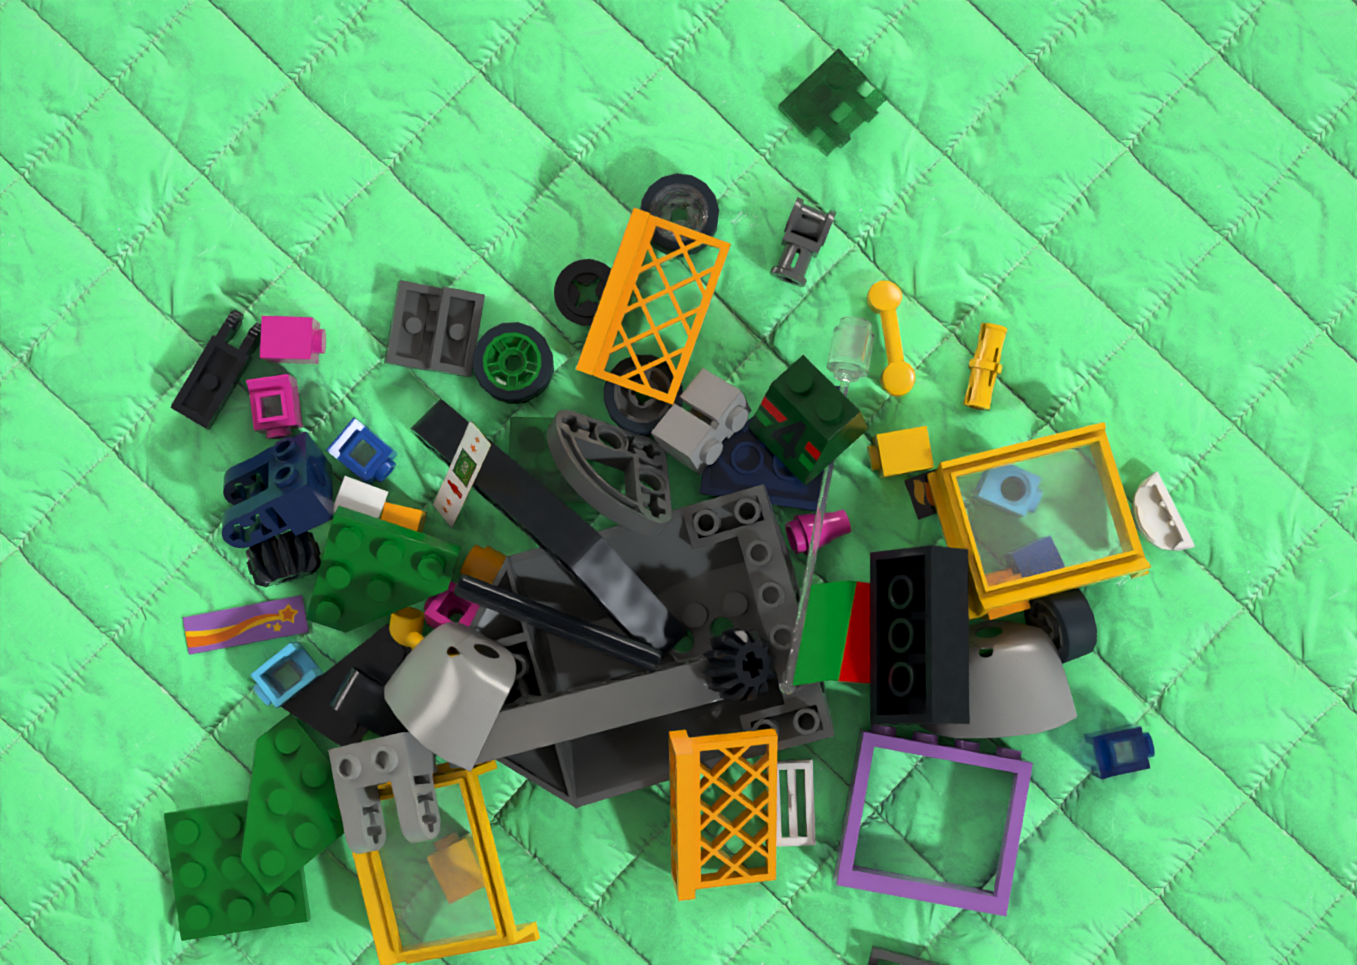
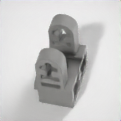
(374, 762)

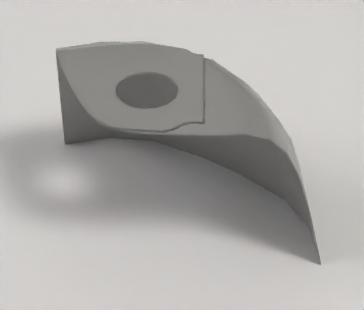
(1016, 688)
(451, 699)

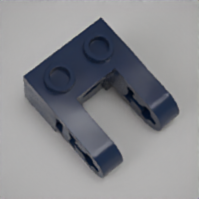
(288, 493)

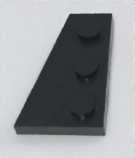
(377, 656)

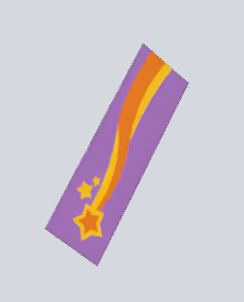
(245, 624)

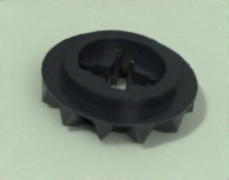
(567, 294)

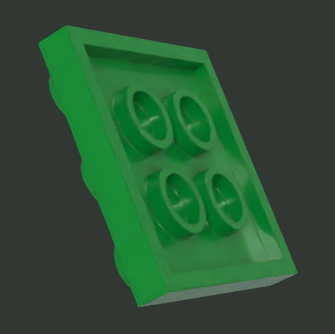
(211, 885)

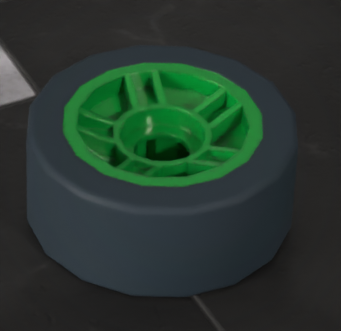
(520, 342)

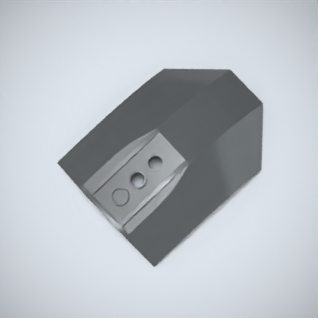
(704, 565)

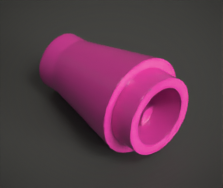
(800, 530)

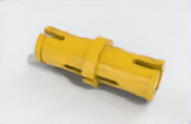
(985, 366)

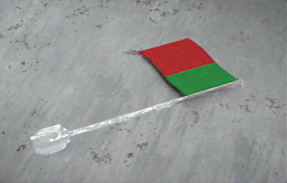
(834, 617)

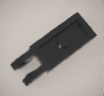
(216, 372)

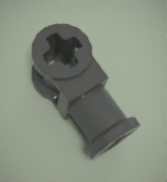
(804, 235)

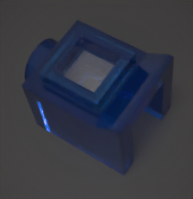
(1120, 750)

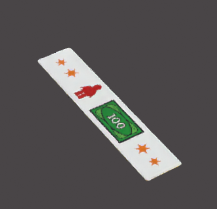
(461, 474)

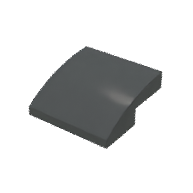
(434, 328)

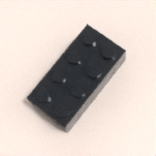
(919, 636)

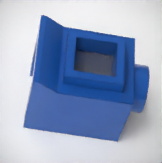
(363, 452)

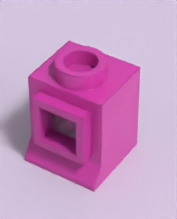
(275, 405)

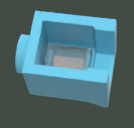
(285, 675)

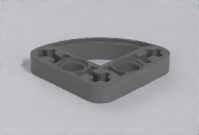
(578, 437)

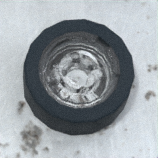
(684, 193)

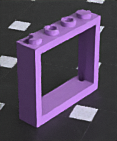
(920, 888)

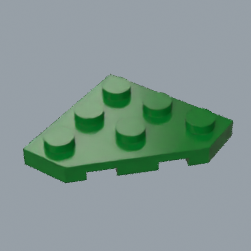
(376, 570)
(289, 806)

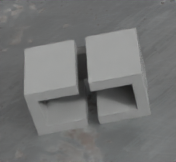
(698, 434)

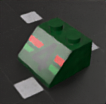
(806, 420)

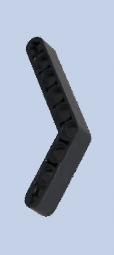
(558, 533)

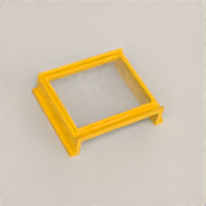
(1038, 518)
(442, 891)

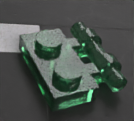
(823, 94)

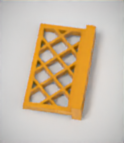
(618, 295)
(686, 807)

